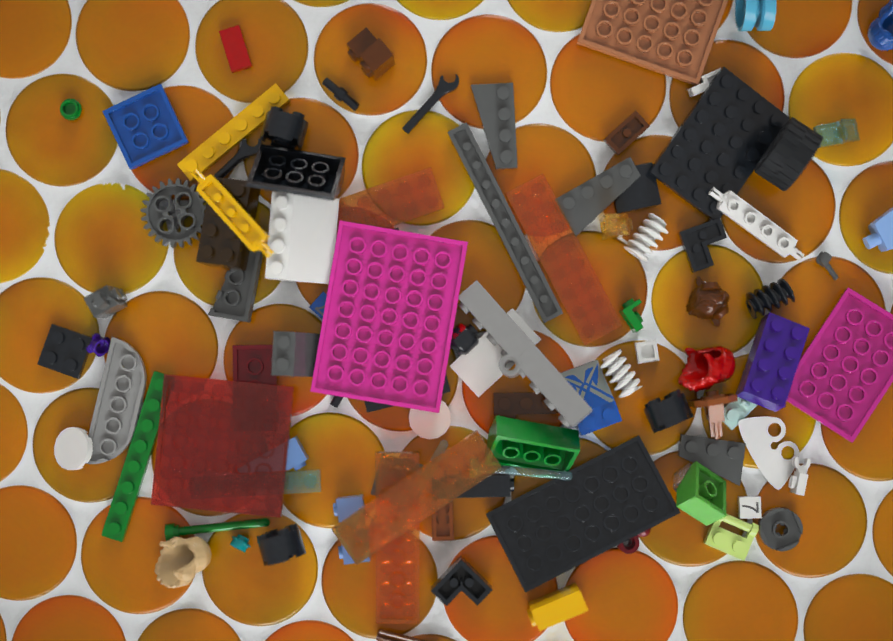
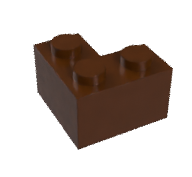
(371, 53)

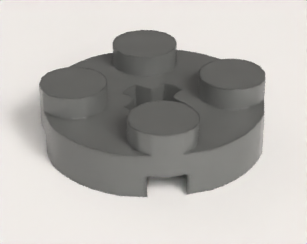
(791, 533)

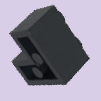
(459, 578)

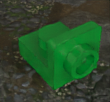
(632, 318)

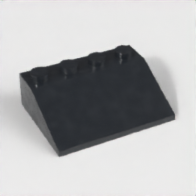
(297, 172)

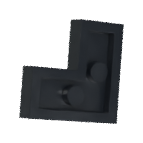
(696, 241)

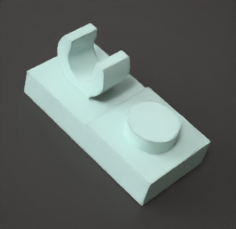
(736, 411)

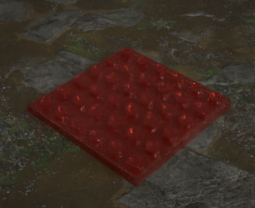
(222, 445)

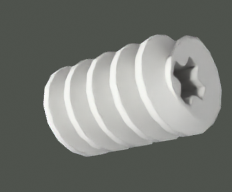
(647, 237)
(620, 374)

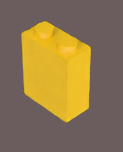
(556, 607)

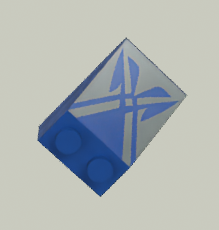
(593, 388)

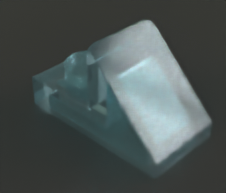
(838, 132)

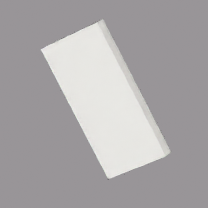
(481, 365)

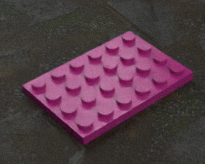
(846, 366)

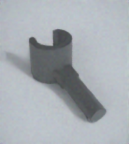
(823, 260)

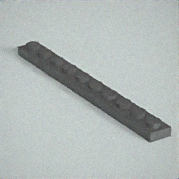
(505, 222)

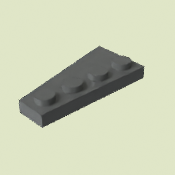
(497, 115)
(597, 194)
(239, 291)

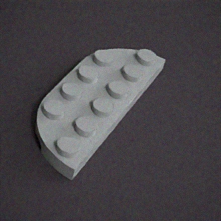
(117, 402)

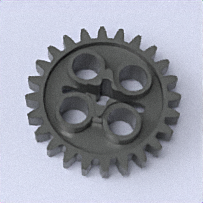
(157, 217)

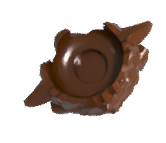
(708, 301)

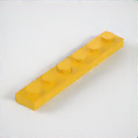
(232, 132)

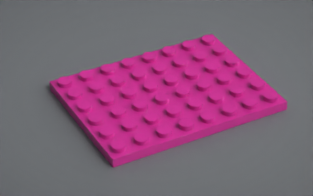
(389, 316)

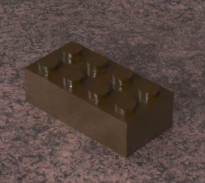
(218, 242)

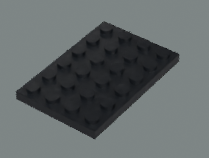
(718, 143)

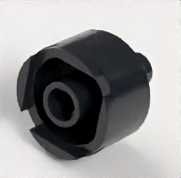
(284, 128)
(667, 412)
(281, 544)

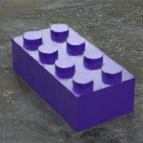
(772, 362)

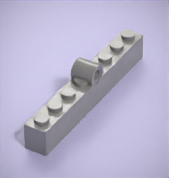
(526, 356)

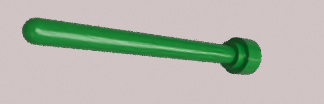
(173, 530)

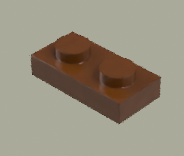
(626, 133)

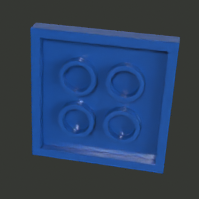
(145, 126)

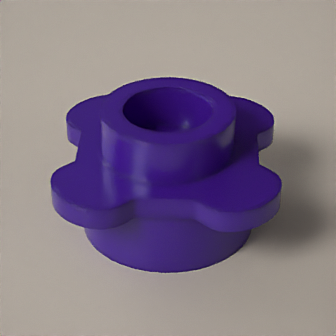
(103, 347)

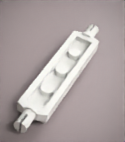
(756, 223)

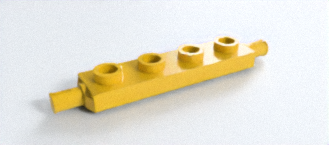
(232, 213)

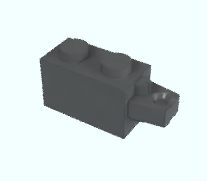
(106, 301)

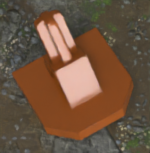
(714, 409)

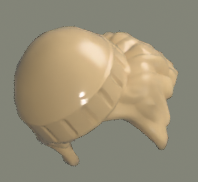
(181, 560)

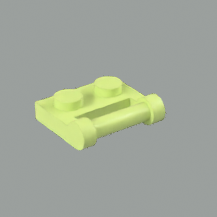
(731, 542)

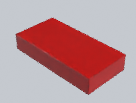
(235, 49)

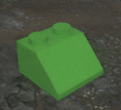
(702, 494)

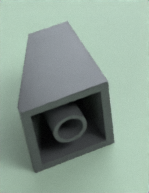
(294, 353)

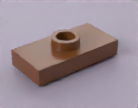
(443, 523)

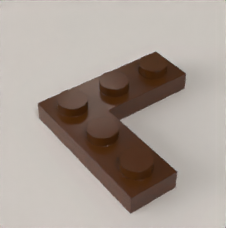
(520, 403)

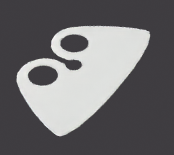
(758, 442)

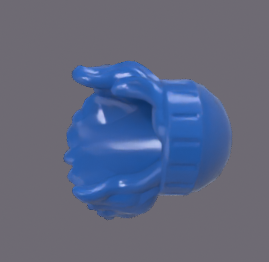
(881, 29)

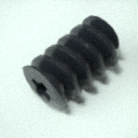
(768, 296)

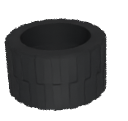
(788, 154)

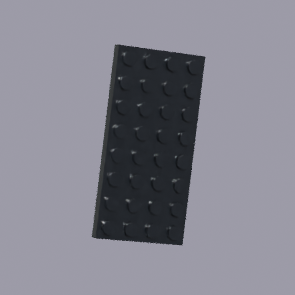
(583, 516)

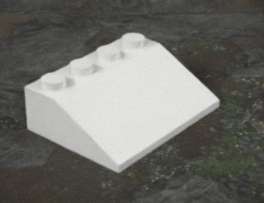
(302, 238)

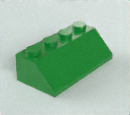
(533, 444)

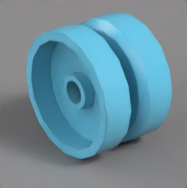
(755, 13)

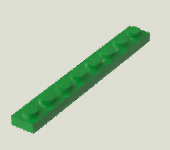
(136, 462)

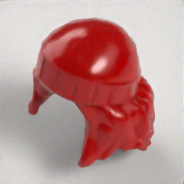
(707, 368)

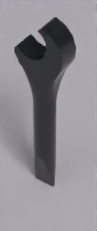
(442, 89)
(244, 152)

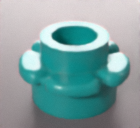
(240, 543)

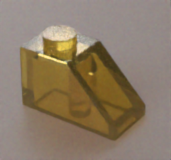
(615, 226)

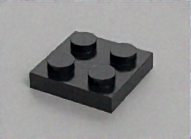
(65, 351)

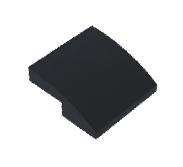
(640, 194)

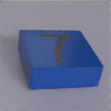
(319, 305)

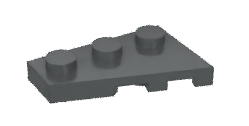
(717, 455)

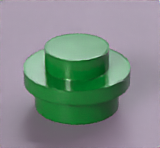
(70, 109)

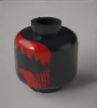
(464, 339)

